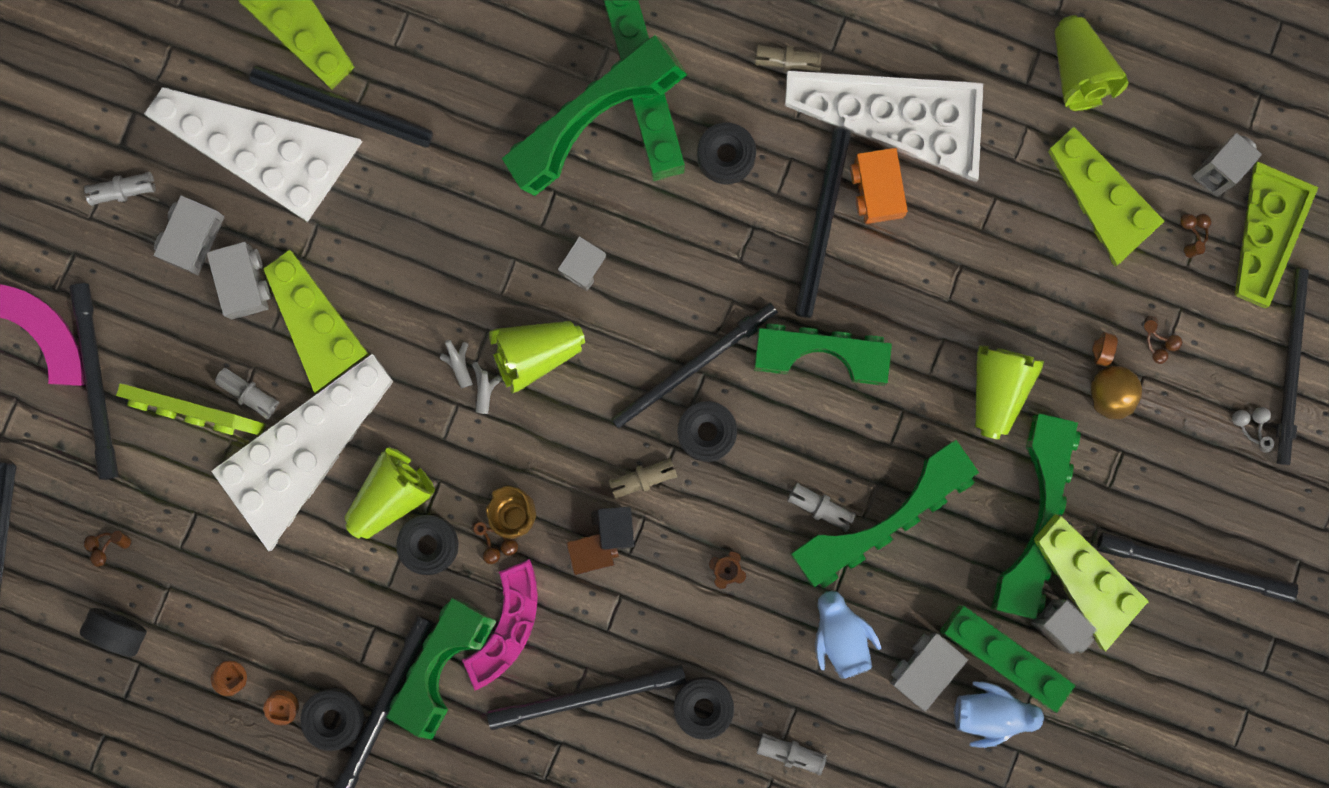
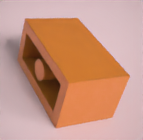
(879, 186)

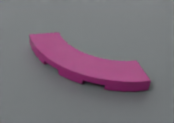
(50, 333)
(513, 629)

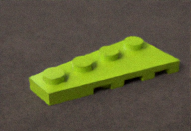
(305, 34)
(1108, 200)
(1271, 228)
(317, 329)
(194, 413)
(1090, 581)

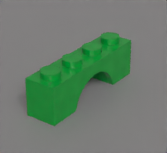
(864, 359)
(1007, 658)
(419, 703)

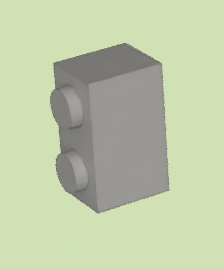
(1227, 164)
(188, 235)
(239, 280)
(1065, 627)
(927, 670)

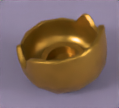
(1116, 392)
(511, 512)

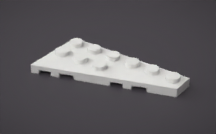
(917, 116)
(274, 155)
(289, 460)

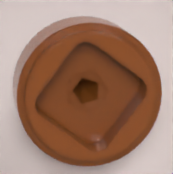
(1105, 349)
(228, 678)
(281, 707)

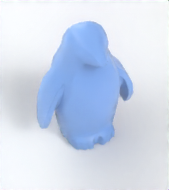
(843, 637)
(995, 715)

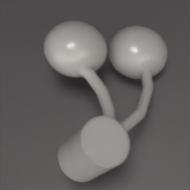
(1259, 415)

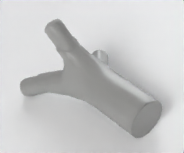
(457, 362)
(484, 389)

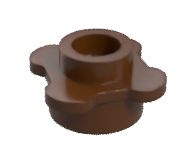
(722, 578)

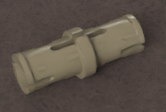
(788, 58)
(642, 478)

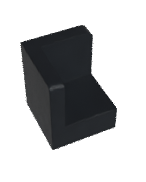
(614, 527)

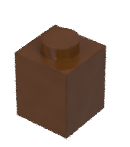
(588, 555)

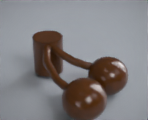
(1189, 221)
(1172, 343)
(491, 554)
(98, 556)

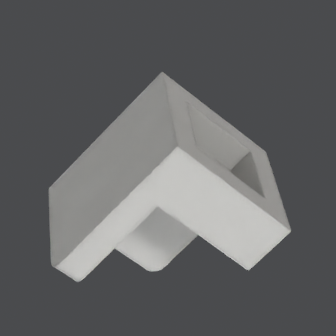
(582, 263)

